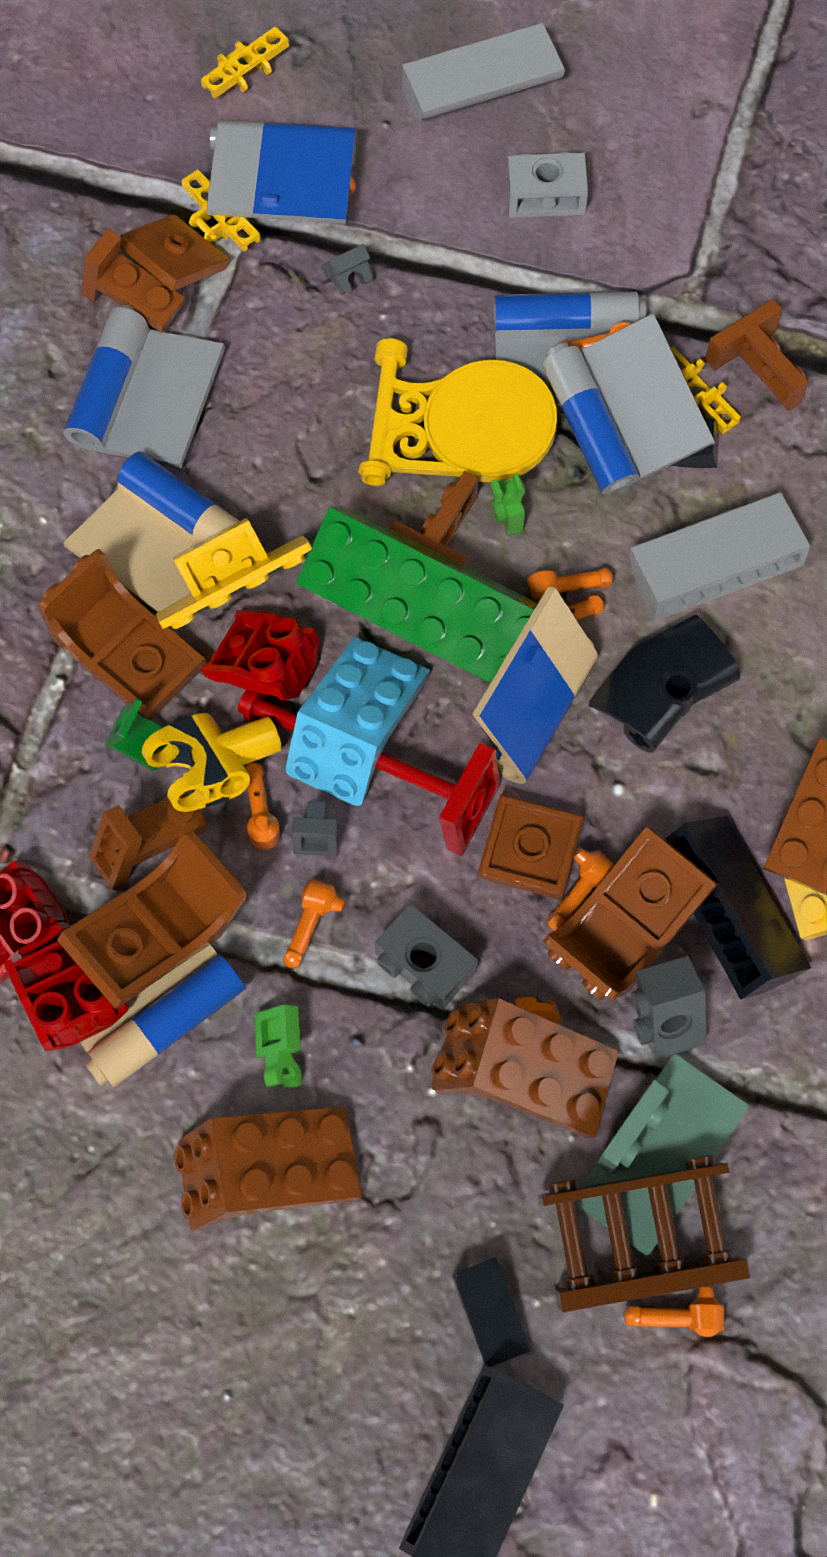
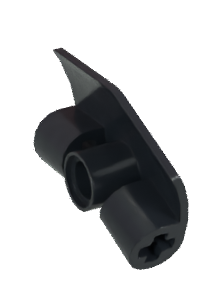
(680, 658)

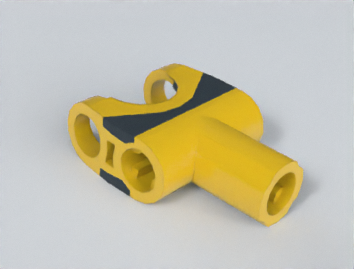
(211, 756)

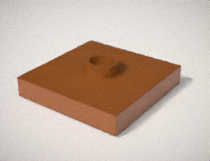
(173, 252)
(530, 847)

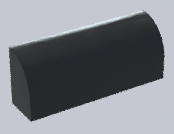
(739, 912)
(483, 1469)

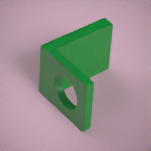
(131, 732)

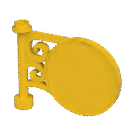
(477, 420)

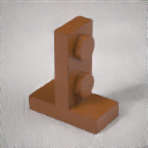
(127, 283)
(752, 342)
(440, 528)
(132, 839)

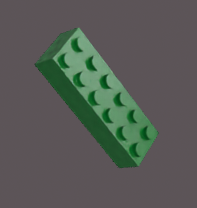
(414, 592)

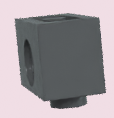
(415, 934)
(670, 1008)

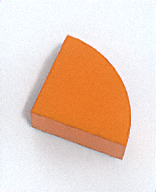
(546, 1010)

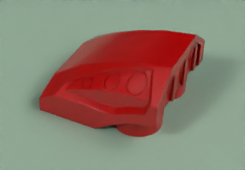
(265, 655)
(28, 914)
(59, 998)

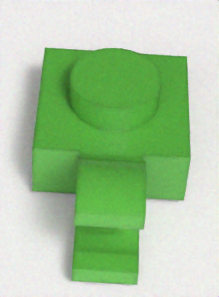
(507, 503)
(276, 1038)

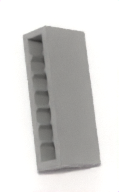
(480, 72)
(718, 556)

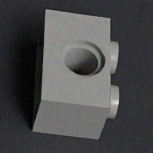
(546, 185)

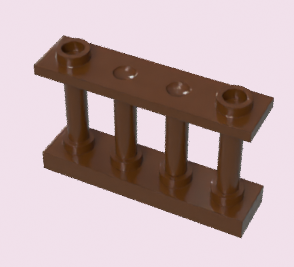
(672, 1272)

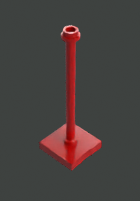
(466, 799)

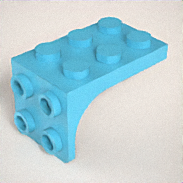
(351, 719)

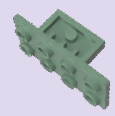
(674, 1121)

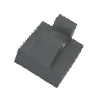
(342, 266)
(315, 833)

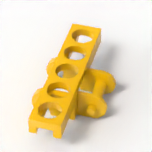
(251, 55)
(222, 229)
(707, 396)

